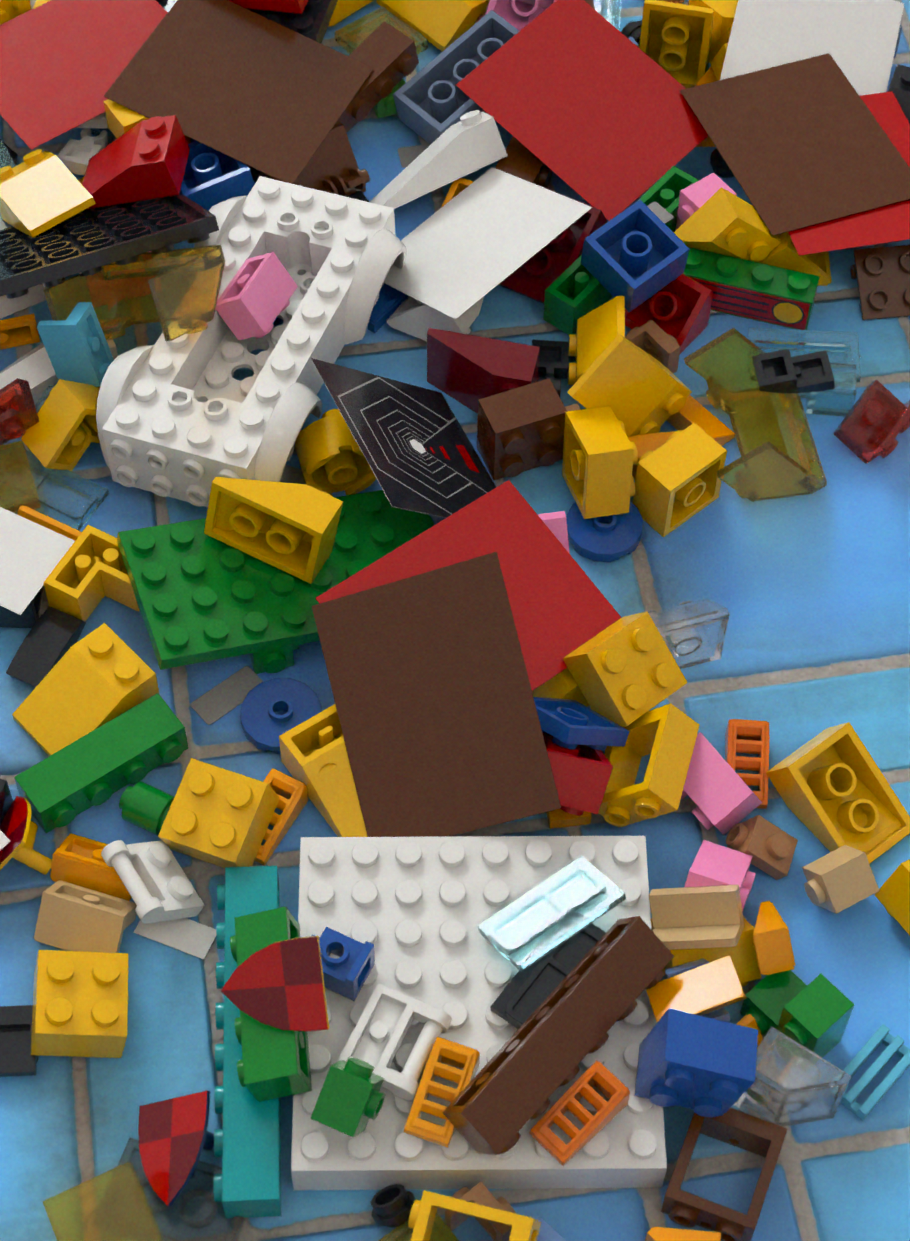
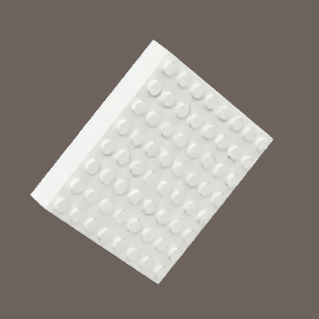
(422, 914)

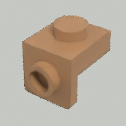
(656, 343)
(767, 843)
(481, 1195)

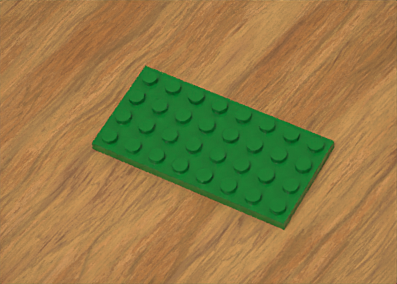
(222, 603)

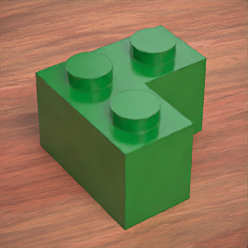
(805, 1013)

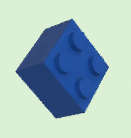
(214, 176)
(634, 255)
(696, 1063)

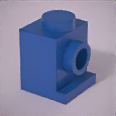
(350, 971)

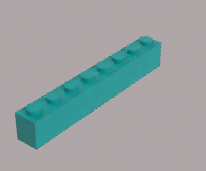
(250, 1128)

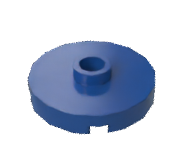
(603, 541)
(258, 710)

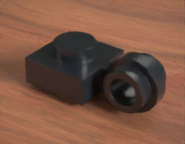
(553, 361)

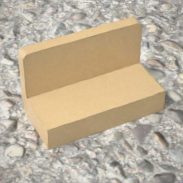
(697, 916)
(82, 919)

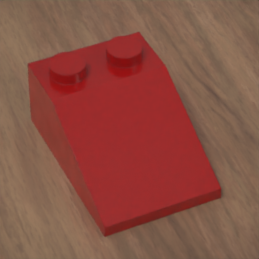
(139, 164)
(579, 776)

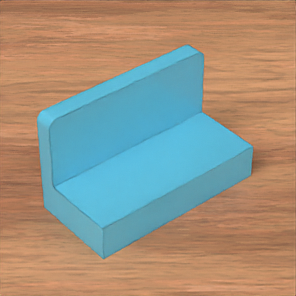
(77, 346)

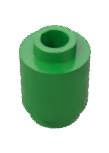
(145, 806)

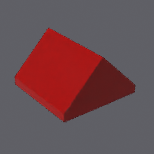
(678, 309)

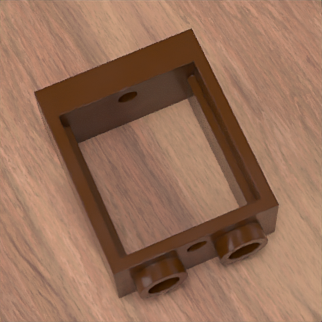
(740, 1131)

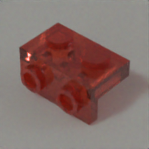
(16, 410)
(874, 423)

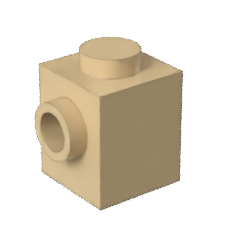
(839, 879)

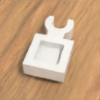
(77, 153)

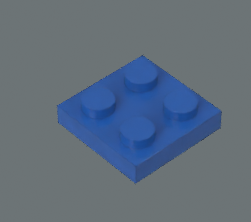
(577, 725)

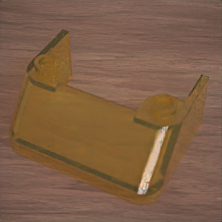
(165, 288)
(769, 427)

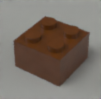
(521, 429)

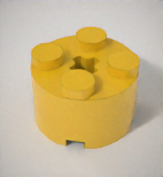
(332, 456)

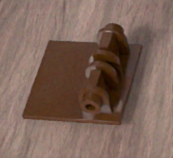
(334, 167)
(883, 281)

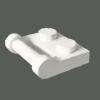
(153, 880)
(383, 1030)

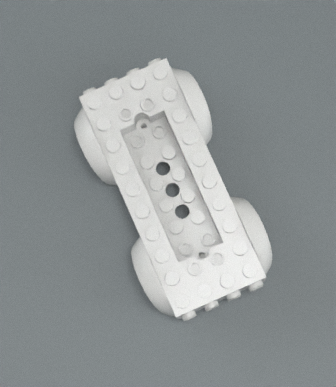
(174, 410)

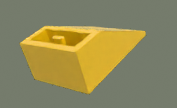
(319, 759)

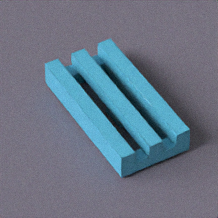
(894, 1045)

